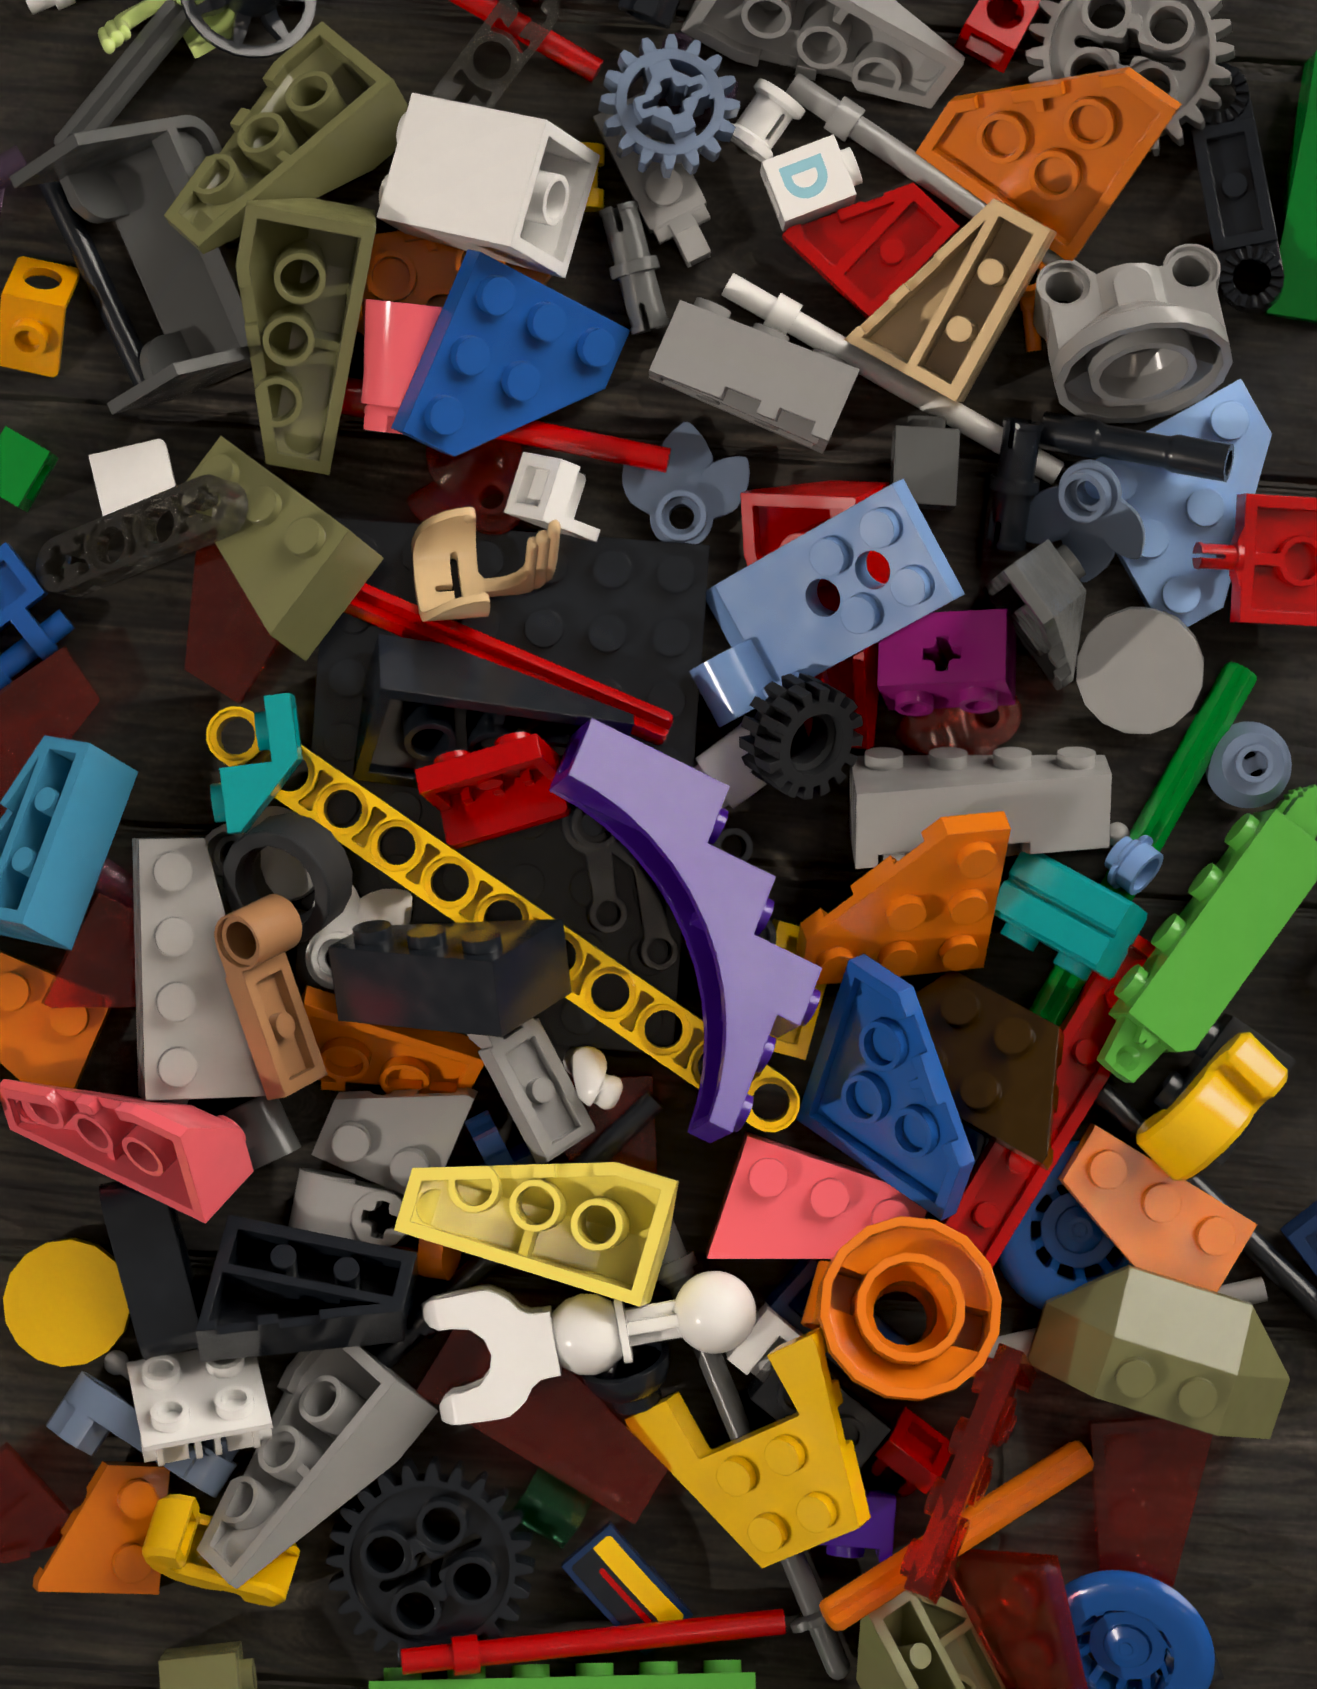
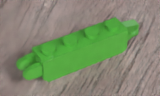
(1217, 936)

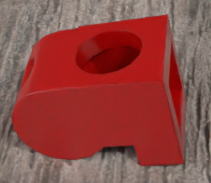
(996, 30)

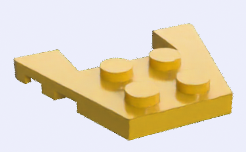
(780, 1483)

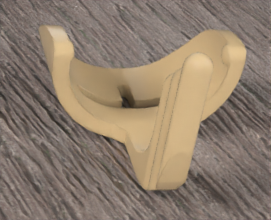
(454, 537)

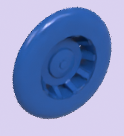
(1067, 1236)
(1131, 1629)

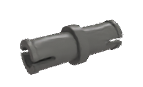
(634, 267)

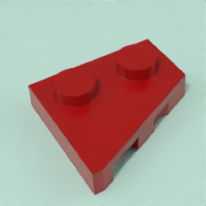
(874, 244)

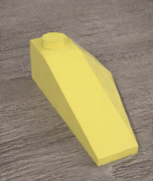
(566, 1222)

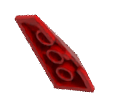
(783, 514)

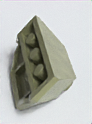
(1164, 1352)
(922, 1648)

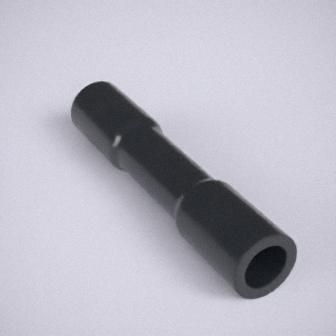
(1175, 453)

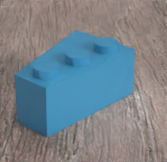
(58, 838)

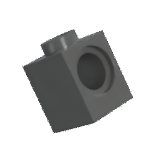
(927, 461)

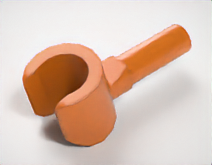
(1032, 338)

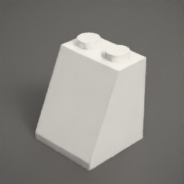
(488, 183)

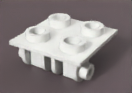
(197, 1401)

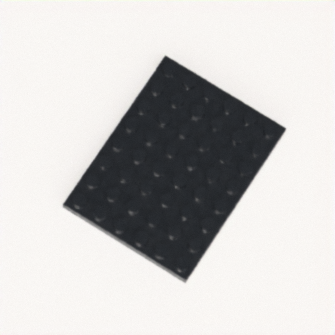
(611, 613)

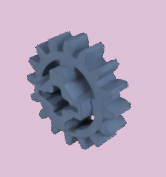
(662, 81)

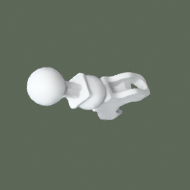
(581, 1335)

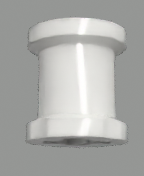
(765, 120)

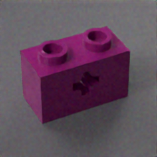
(979, 656)

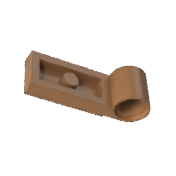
(266, 995)

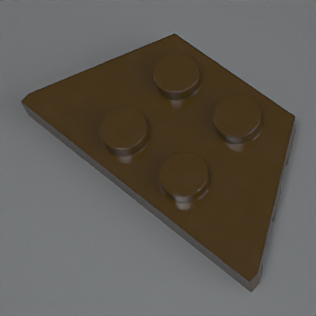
(996, 1063)

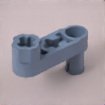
(95, 1409)

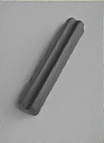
(129, 71)

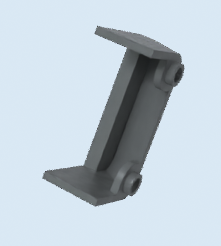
(133, 179)

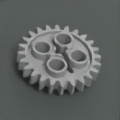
(1196, 49)

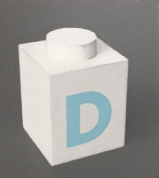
(811, 181)

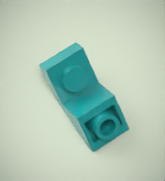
(251, 787)

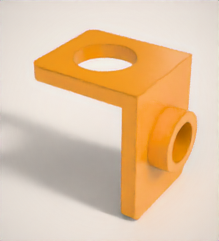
(35, 317)

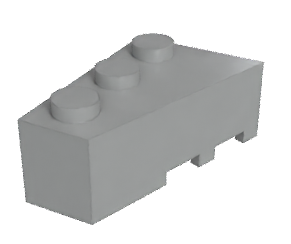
(753, 373)

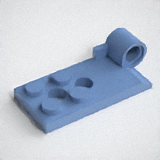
(784, 629)

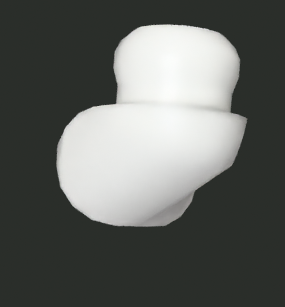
(590, 1078)

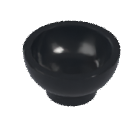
(634, 1385)

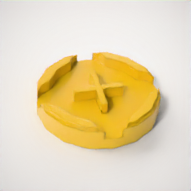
(66, 1302)

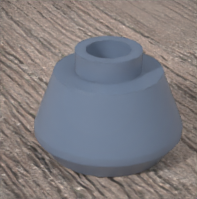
(1231, 773)

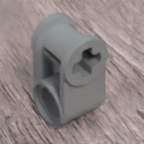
(341, 1207)

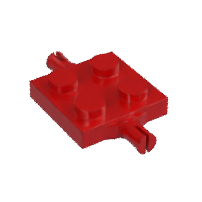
(1269, 560)

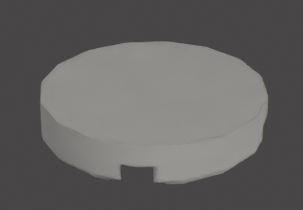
(1140, 670)

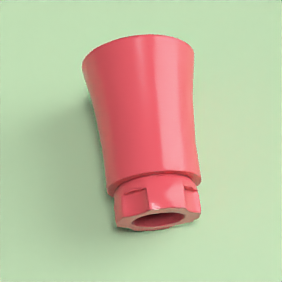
(392, 350)

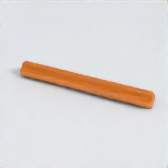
(992, 1514)

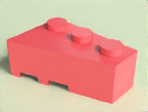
(798, 1204)

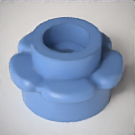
(1133, 864)

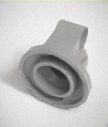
(1134, 335)

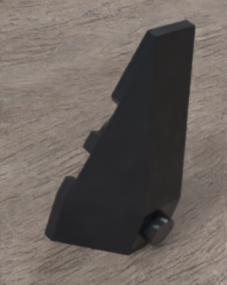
(441, 700)

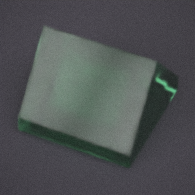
(552, 1507)

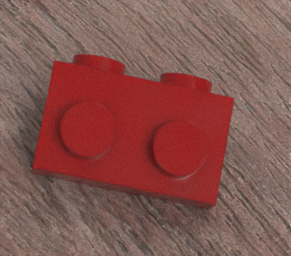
(493, 789)

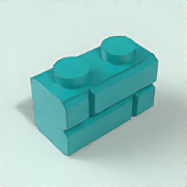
(1069, 914)

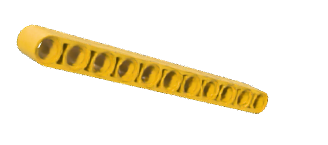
(483, 891)

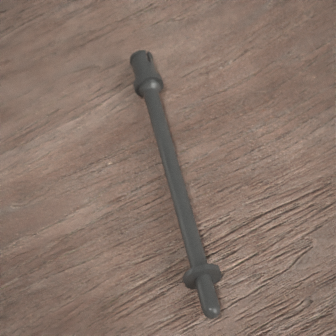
(674, 1273)

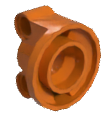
(945, 1277)

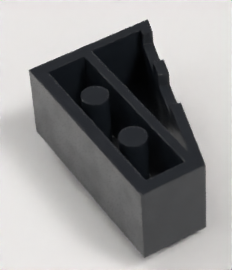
(450, 974)

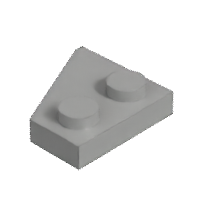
(392, 1132)

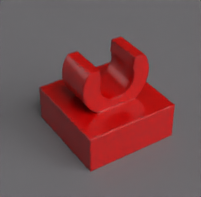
(913, 1452)

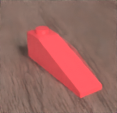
(150, 1146)

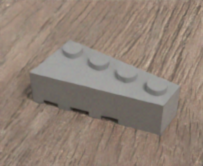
(1047, 799)
(184, 1010)

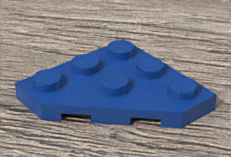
(503, 358)
(884, 1091)

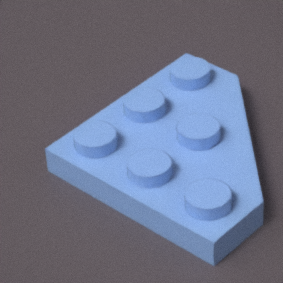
(1191, 509)

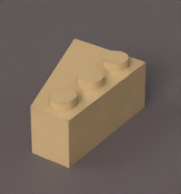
(959, 302)

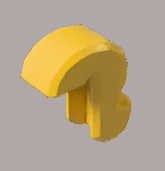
(1212, 1108)
(173, 1546)

